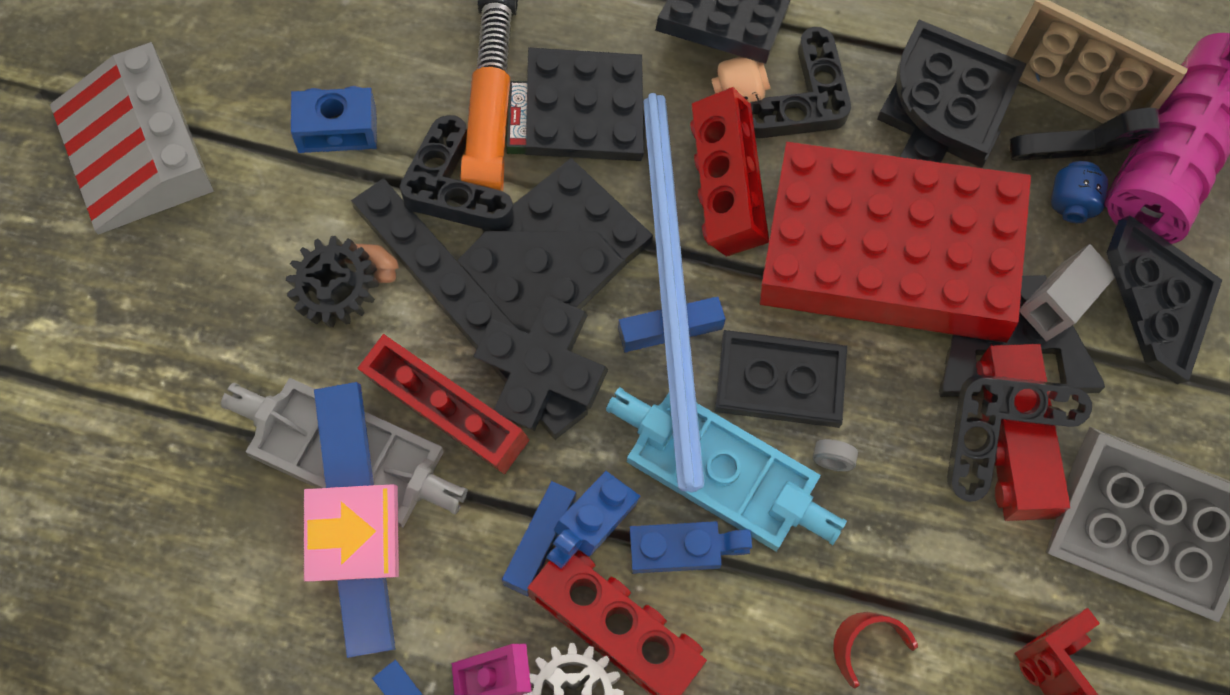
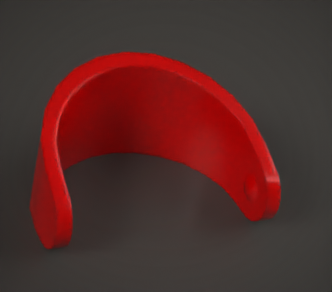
(850, 629)

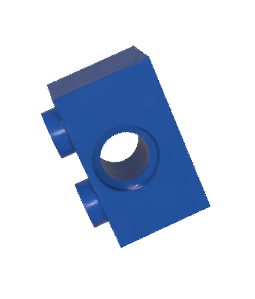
(350, 131)

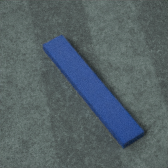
(348, 464)

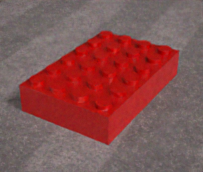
(898, 241)

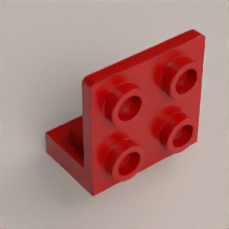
(1047, 660)

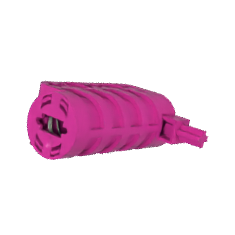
(1177, 167)

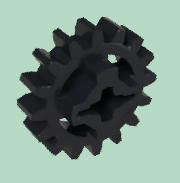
(320, 269)

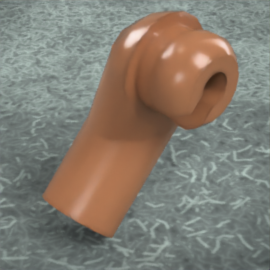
(384, 262)

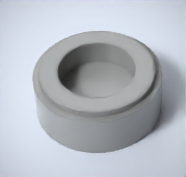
(835, 455)

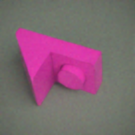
(493, 672)

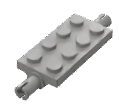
(290, 443)

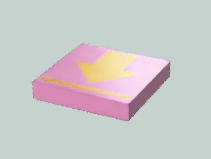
(351, 533)

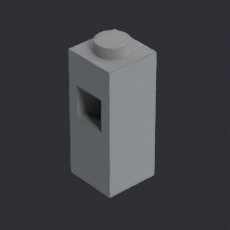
(1068, 292)

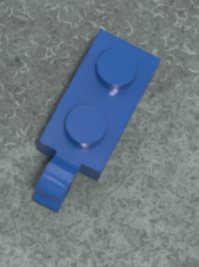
(592, 518)
(684, 546)

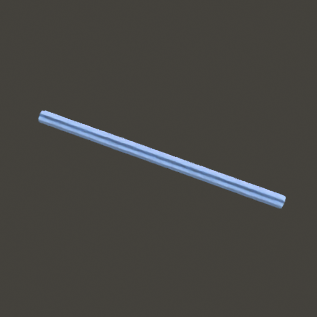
(673, 298)

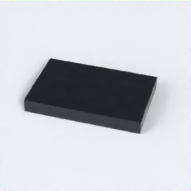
(781, 379)

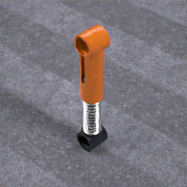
(489, 98)

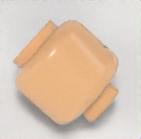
(744, 75)

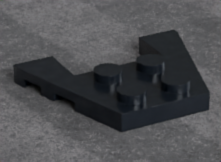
(1072, 358)

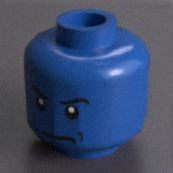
(1079, 191)

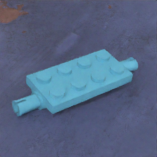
(743, 476)

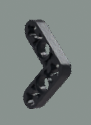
(815, 101)
(1106, 139)
(441, 187)
(1002, 407)

